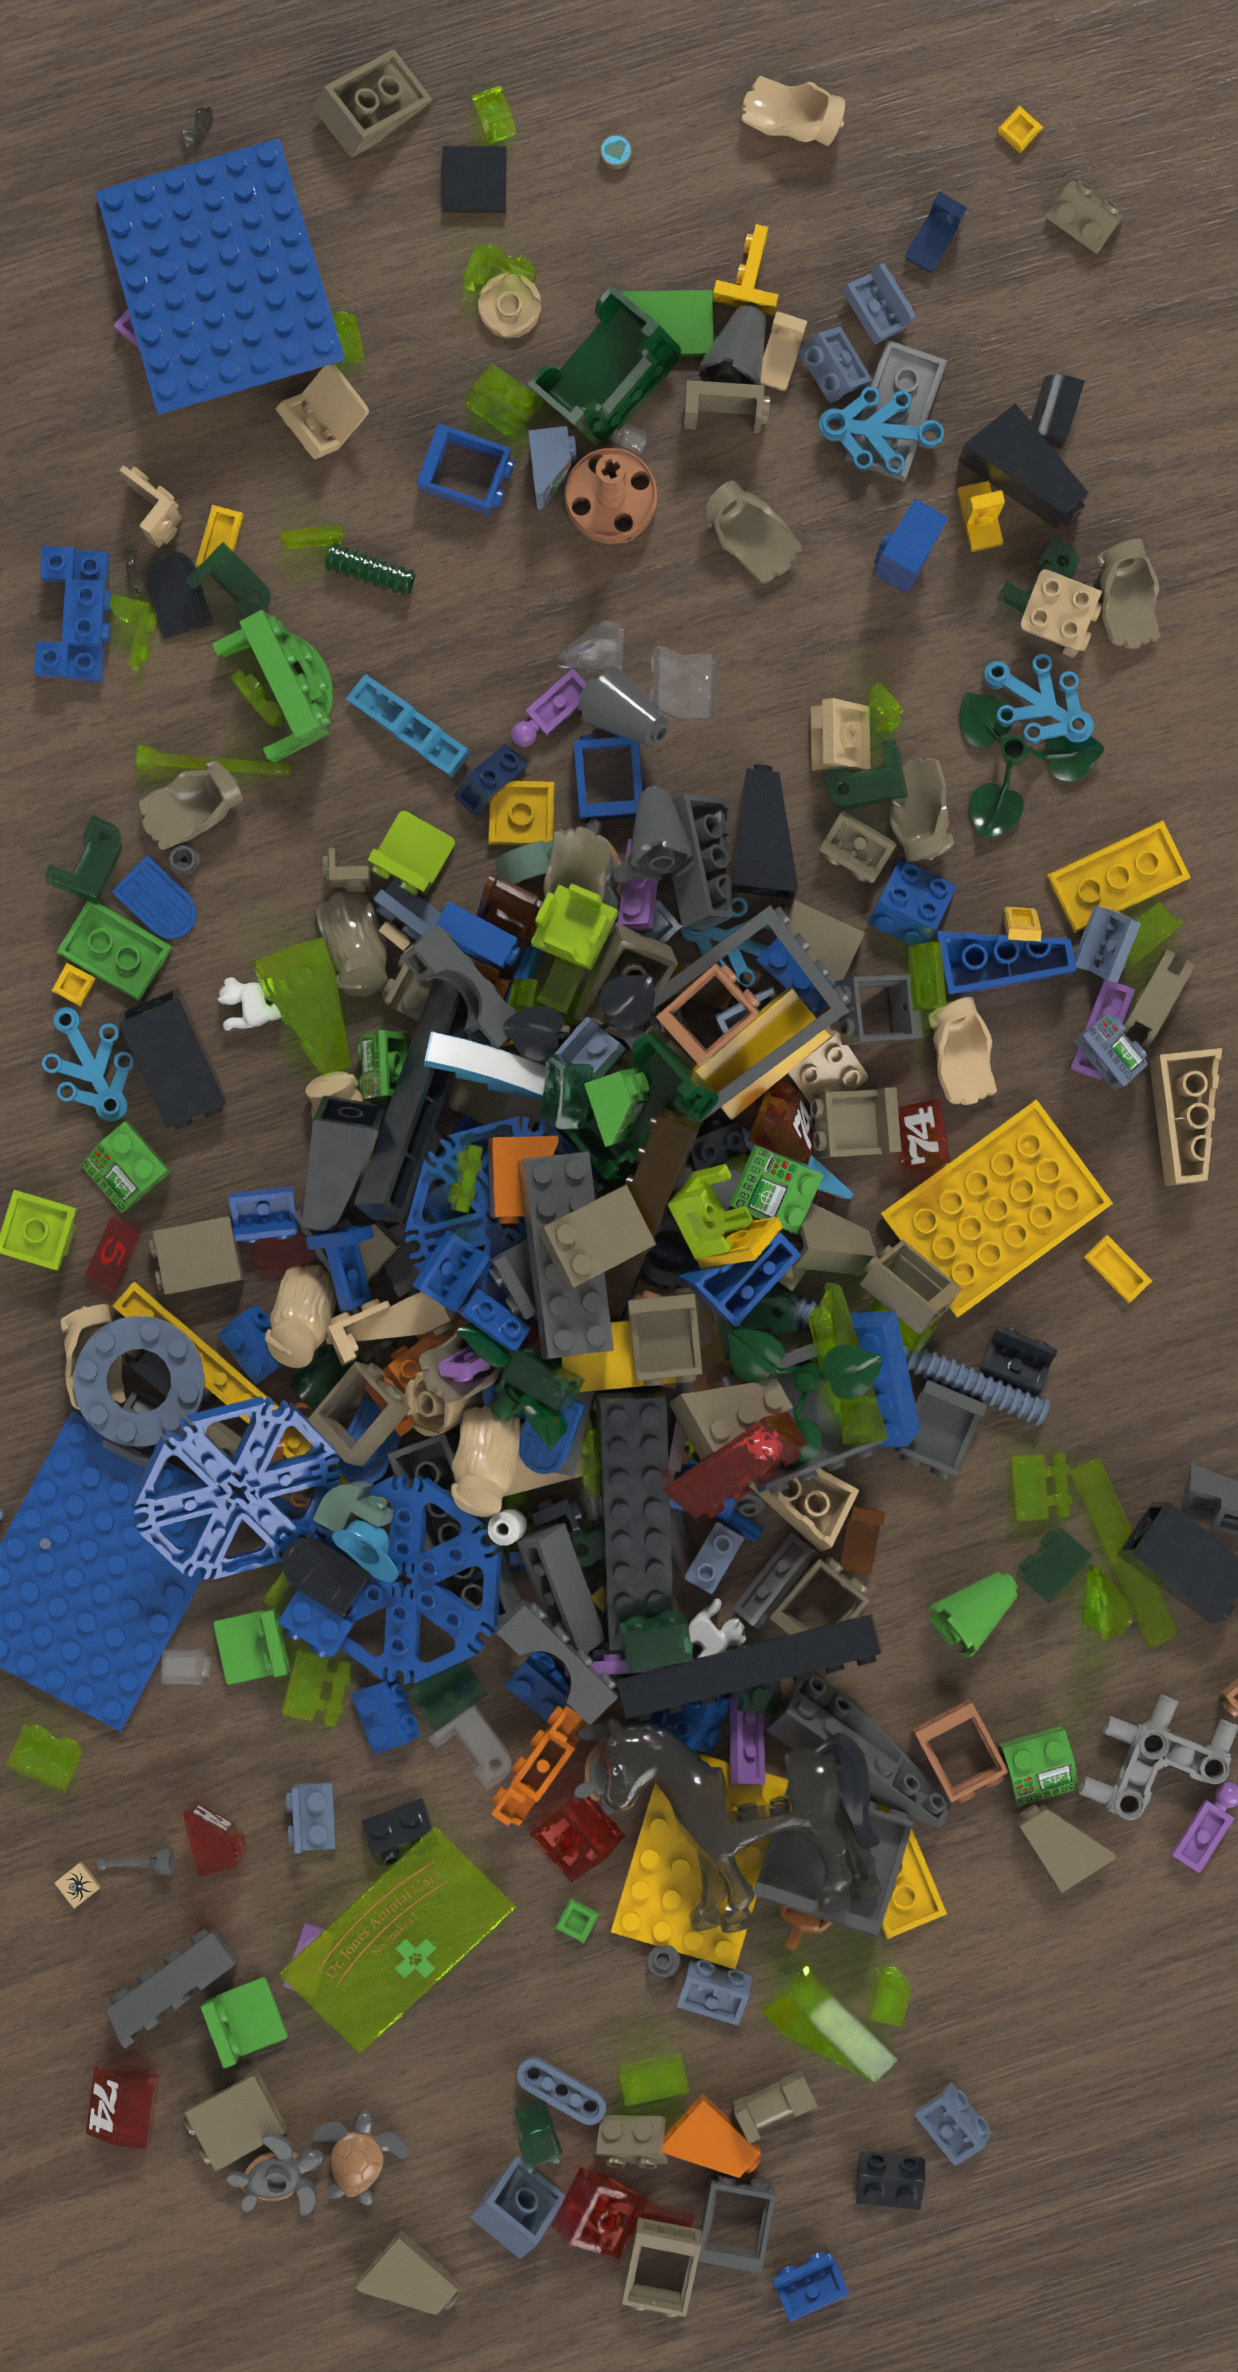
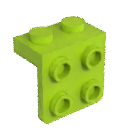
(412, 853)

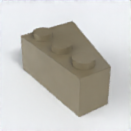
(723, 1413)

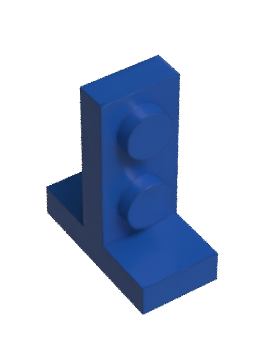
(786, 971)
(345, 1263)

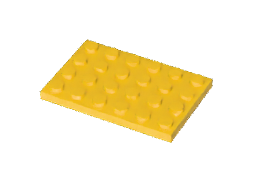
(999, 1205)
(666, 1877)

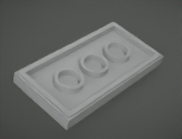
(901, 370)

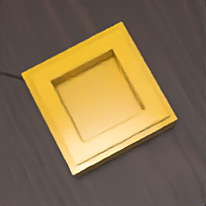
(1019, 129)
(74, 984)

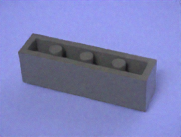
(561, 1584)

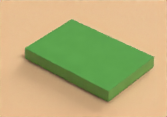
(682, 314)
(115, 950)

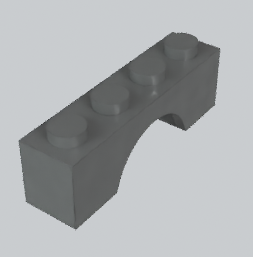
(440, 958)
(528, 1632)

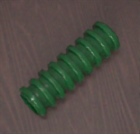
(370, 569)

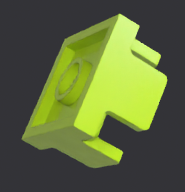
(574, 925)
(37, 1230)

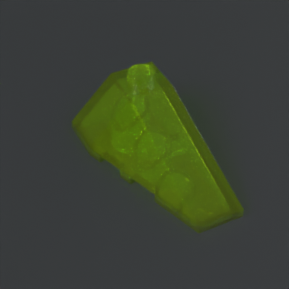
(306, 993)
(1105, 1607)
(820, 2021)

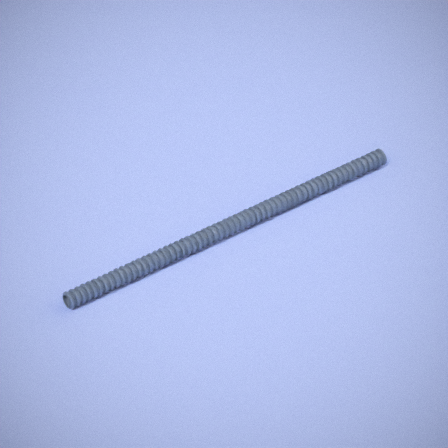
(924, 1363)

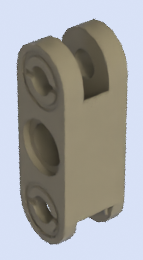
(1157, 997)

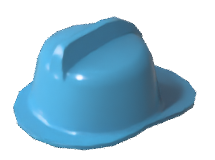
(368, 1547)

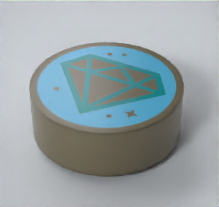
(616, 151)

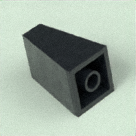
(1025, 467)
(763, 843)
(172, 1059)
(338, 1150)
(1184, 1561)

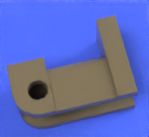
(773, 2103)

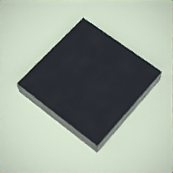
(474, 179)

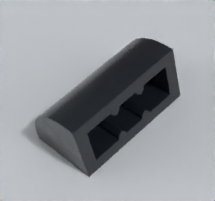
(1057, 407)

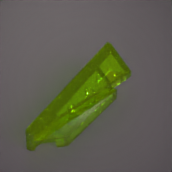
(832, 1327)

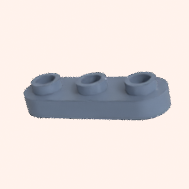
(571, 2101)

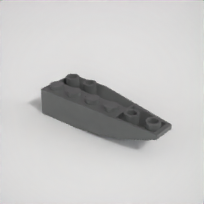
(817, 1711)

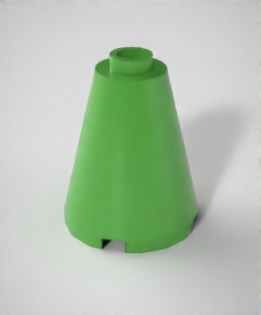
(973, 1611)

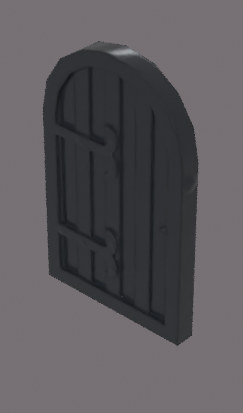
(175, 604)
(324, 1574)

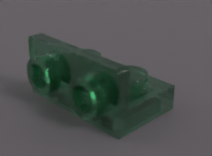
(564, 1093)

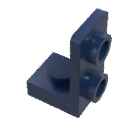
(936, 232)
(488, 779)

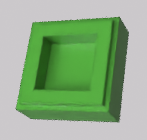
(577, 1920)

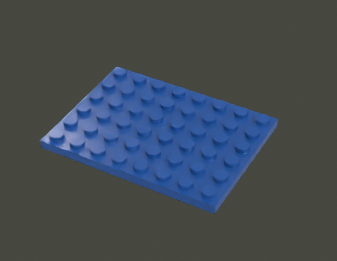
(219, 276)
(102, 1599)

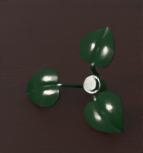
(997, 808)
(846, 1366)
(545, 1420)

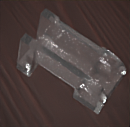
(479, 1742)

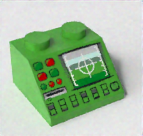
(382, 1061)
(618, 1103)
(125, 1166)
(776, 1188)
(1040, 1765)

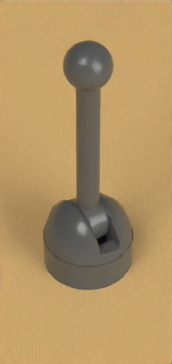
(161, 1862)

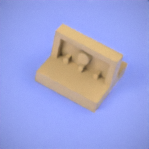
(840, 736)

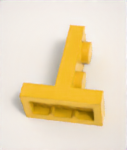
(738, 295)
(980, 515)

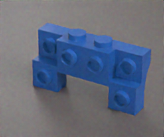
(84, 614)

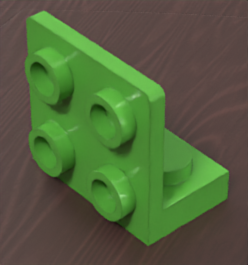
(252, 1646)
(243, 2020)

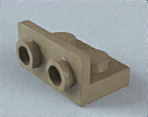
(407, 992)

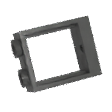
(905, 1022)
(729, 2255)

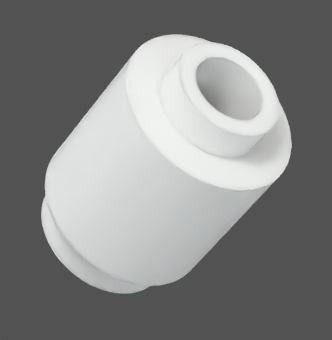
(516, 1524)

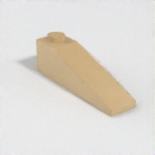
(406, 1318)

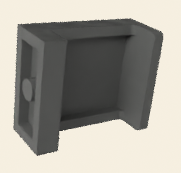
(945, 1429)

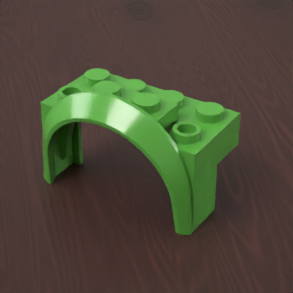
(276, 653)

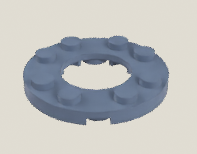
(92, 1380)

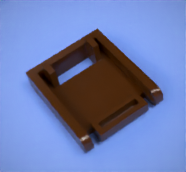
(509, 908)

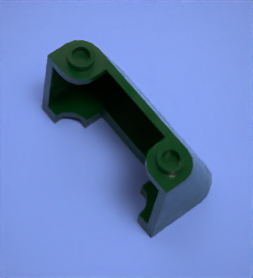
(609, 370)
(671, 1087)

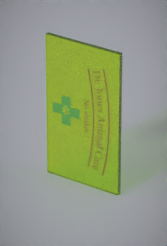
(397, 1939)

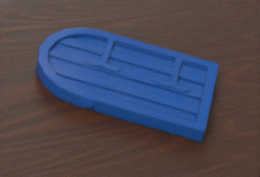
(157, 900)
(536, 1454)
(379, 1462)

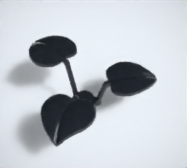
(624, 998)

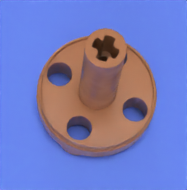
(610, 495)

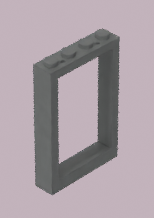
(797, 948)

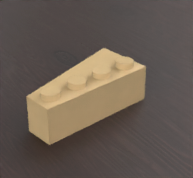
(1185, 1109)
(814, 1507)

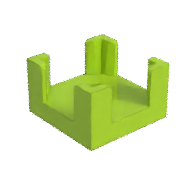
(702, 1214)

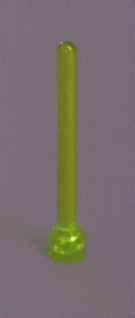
(150, 758)

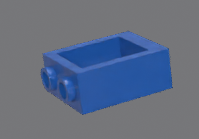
(442, 437)
(606, 810)
(480, 938)

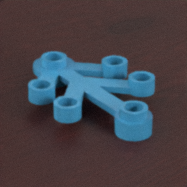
(875, 429)
(1042, 703)
(717, 934)
(92, 1069)

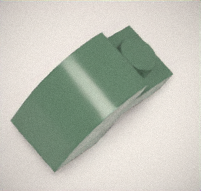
(524, 863)
(348, 1500)

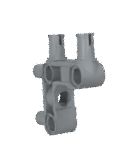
(1142, 1765)

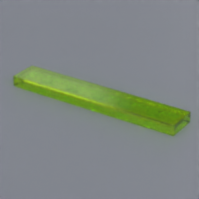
(1113, 1532)

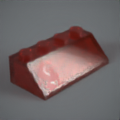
(738, 1465)

